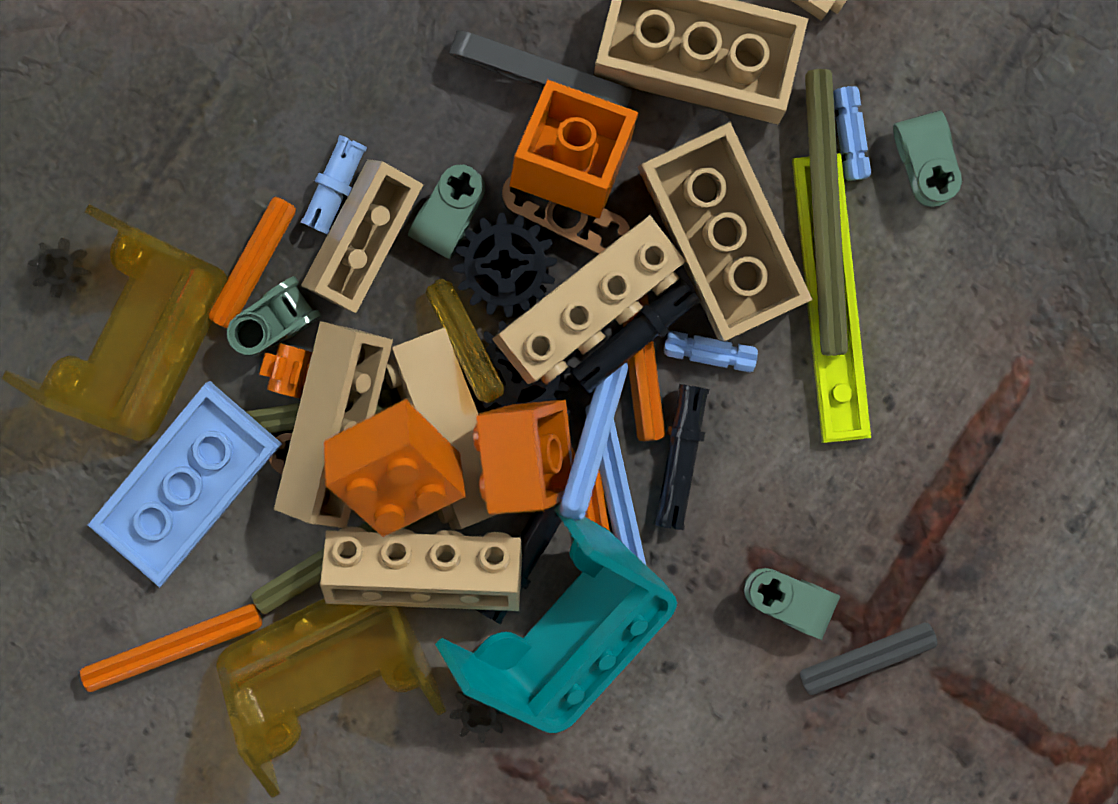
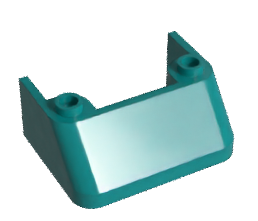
(576, 644)

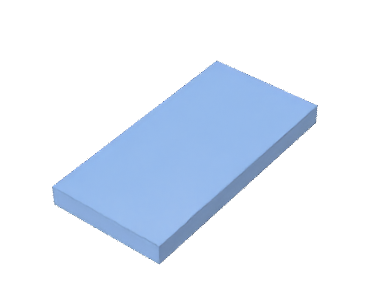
(184, 484)

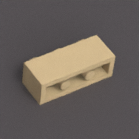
(362, 235)

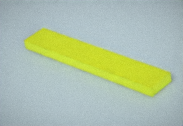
(837, 377)

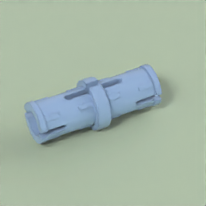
(333, 184)

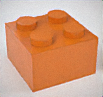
(573, 149)
(524, 455)
(393, 468)

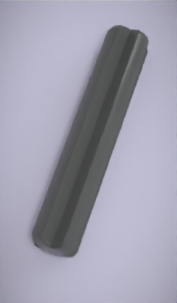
(868, 658)

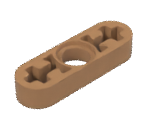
(593, 241)

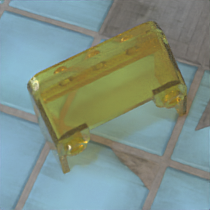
(144, 342)
(308, 662)

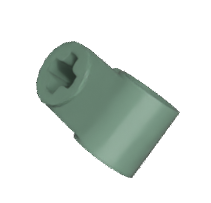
(927, 149)
(442, 217)
(274, 318)
(796, 604)

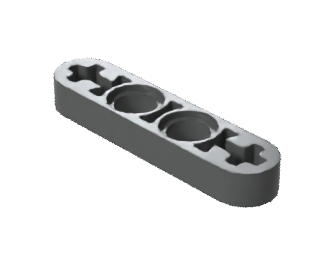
(532, 68)

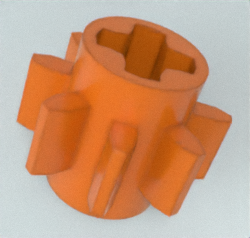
(286, 370)

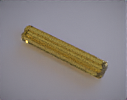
(465, 341)

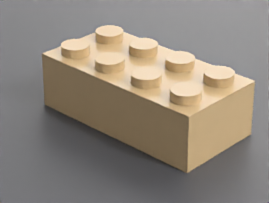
(704, 53)
(724, 232)

